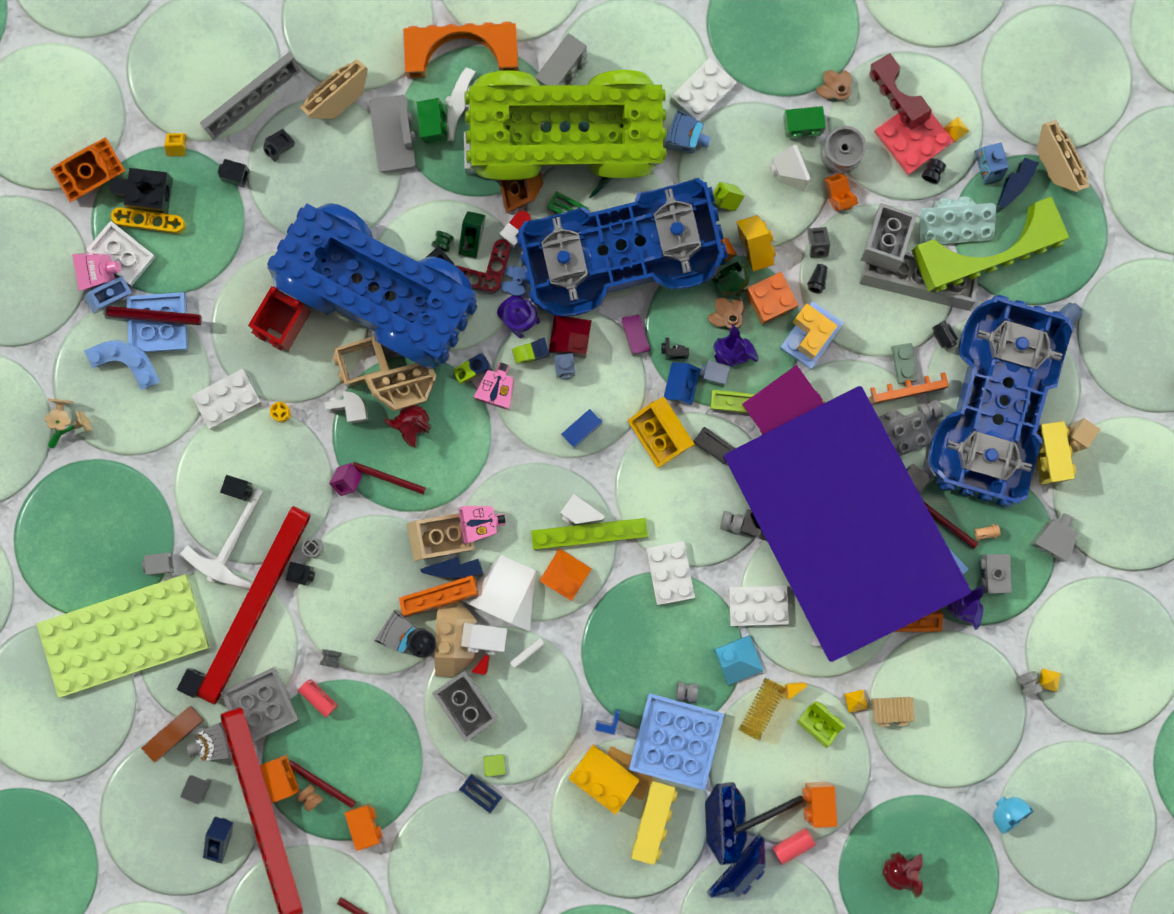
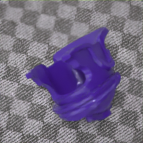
(521, 320)
(733, 349)
(969, 607)

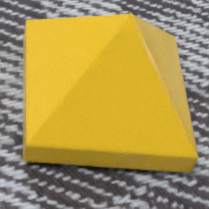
(956, 129)
(1049, 679)
(856, 701)

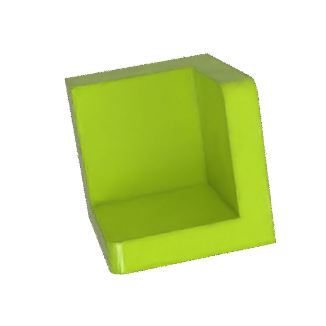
(728, 196)

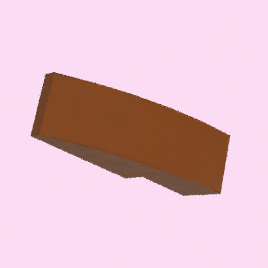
(172, 734)

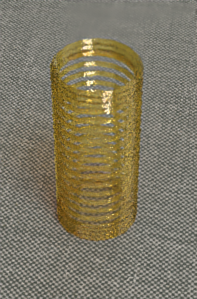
(756, 727)

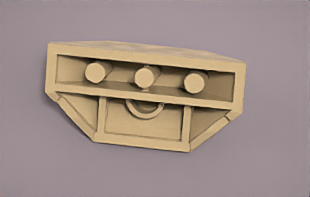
(336, 92)
(1061, 158)
(402, 386)
(449, 654)

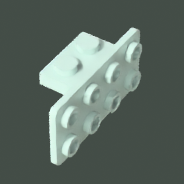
(957, 221)

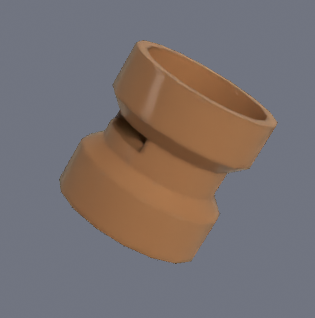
(309, 798)

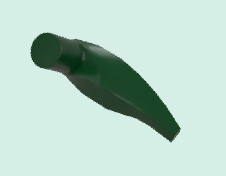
(602, 183)

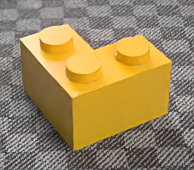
(757, 242)
(817, 328)

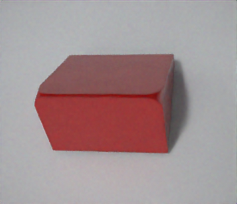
(482, 666)

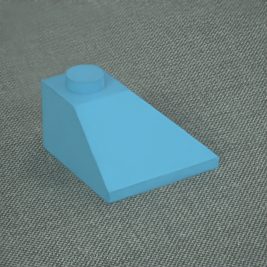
(738, 660)

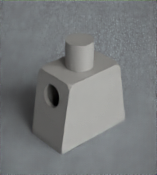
(1056, 538)

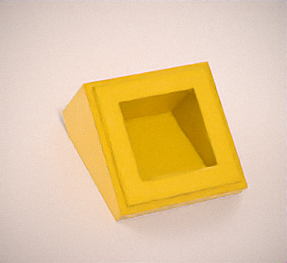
(175, 144)
(794, 688)

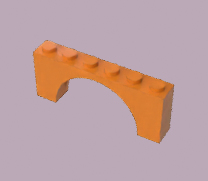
(424, 41)

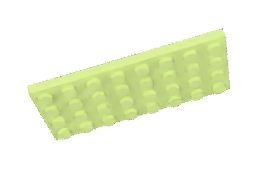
(122, 635)

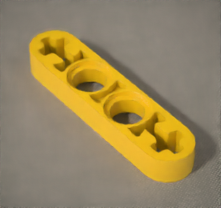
(149, 217)

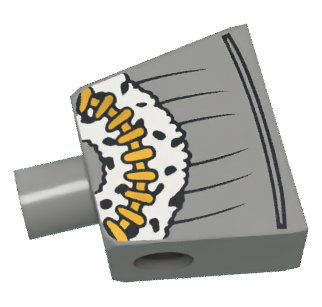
(210, 744)

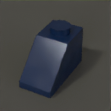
(217, 839)

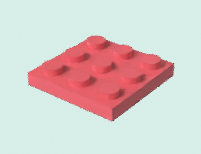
(913, 146)

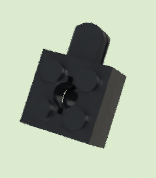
(144, 190)

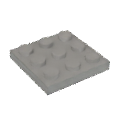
(263, 703)

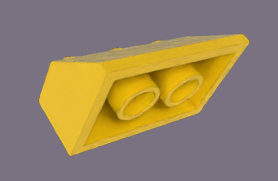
(660, 432)
(604, 779)

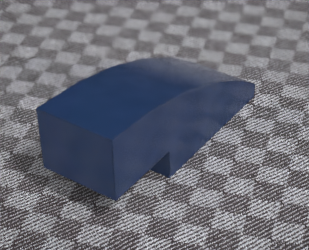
(1016, 182)
(454, 569)

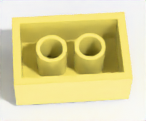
(1055, 454)

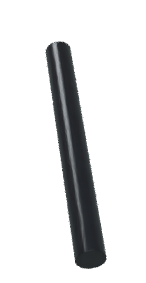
(768, 814)

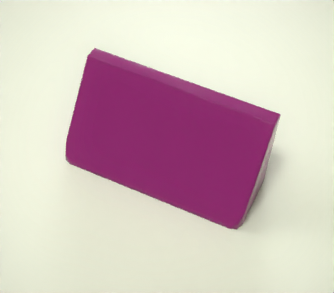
(635, 334)

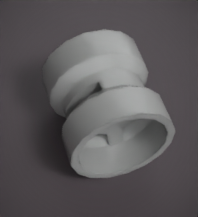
(931, 410)
(731, 522)
(314, 550)
(1029, 683)
(691, 692)

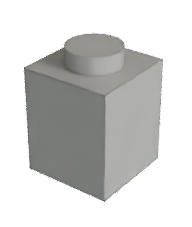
(158, 564)

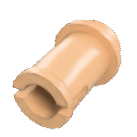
(987, 532)

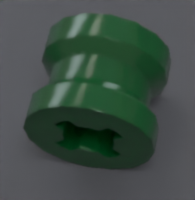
(442, 240)

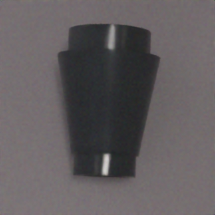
(817, 281)

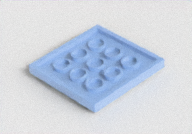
(676, 741)

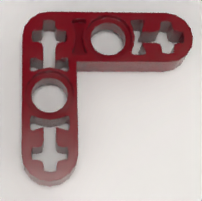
(490, 273)

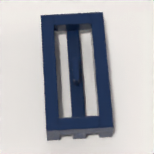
(467, 783)

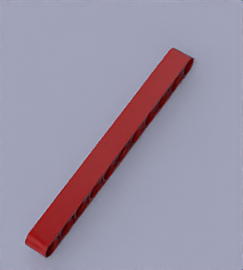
(253, 605)
(261, 812)

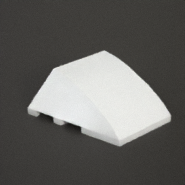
(506, 592)

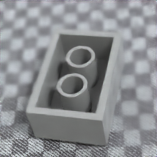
(564, 63)
(888, 237)
(465, 705)

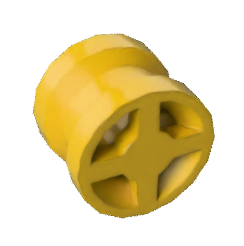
(278, 409)

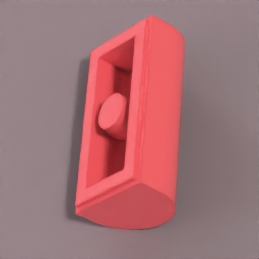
(317, 698)
(793, 846)

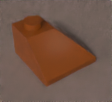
(520, 192)

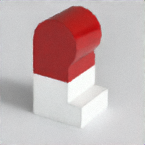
(511, 231)

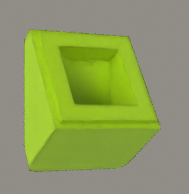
(494, 765)

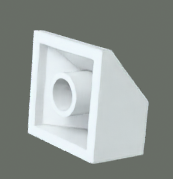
(790, 168)

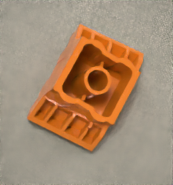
(87, 169)

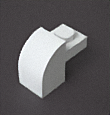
(355, 407)

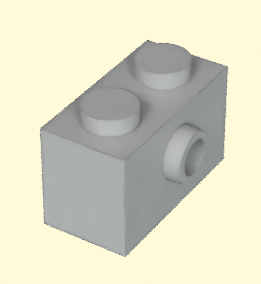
(996, 573)

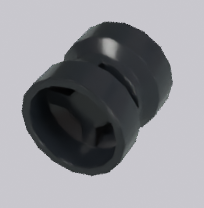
(933, 171)

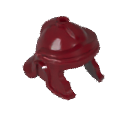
(409, 423)
(904, 874)

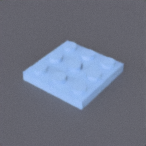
(153, 335)

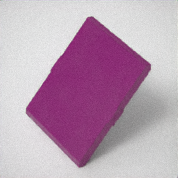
(782, 400)

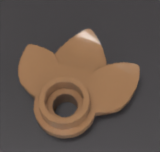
(834, 83)
(726, 311)

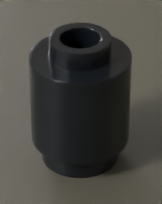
(945, 335)

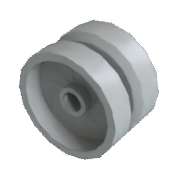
(853, 150)

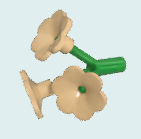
(59, 419)

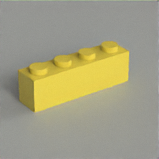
(653, 822)

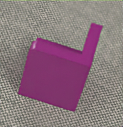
(345, 479)

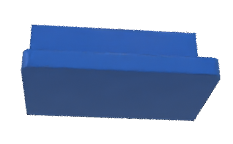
(682, 383)
(581, 428)
(606, 727)

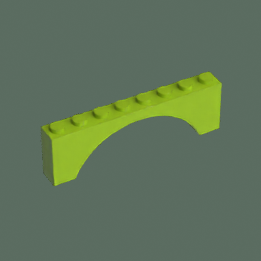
(944, 267)

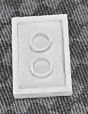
(703, 90)
(124, 249)
(226, 399)
(670, 573)
(758, 605)

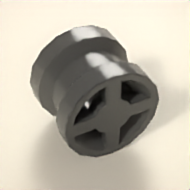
(330, 658)

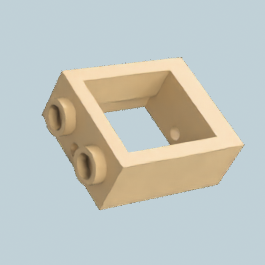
(339, 360)

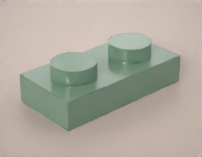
(904, 363)

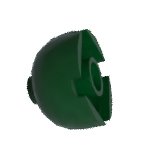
(732, 279)

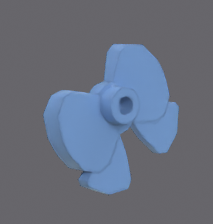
(516, 286)

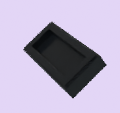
(713, 444)

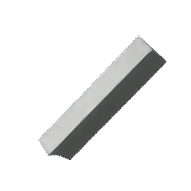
(250, 96)
(910, 282)

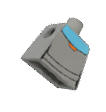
(395, 632)

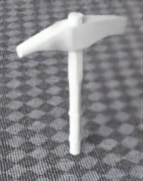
(456, 102)
(216, 568)

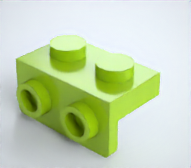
(820, 723)

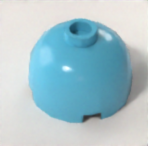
(1010, 813)

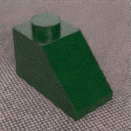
(471, 234)

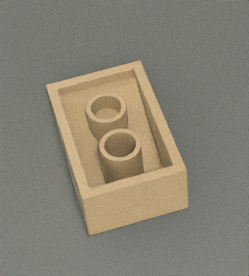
(437, 537)

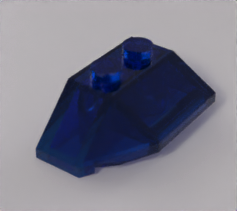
(724, 811)
(740, 875)

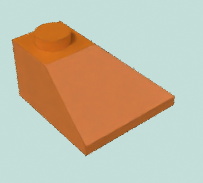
(565, 574)

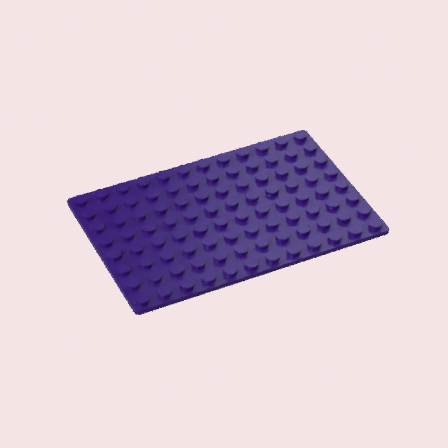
(846, 524)

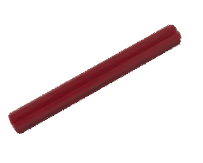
(153, 315)

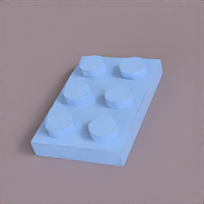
(797, 335)

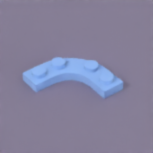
(129, 355)

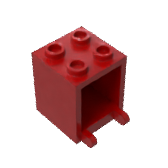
(280, 314)

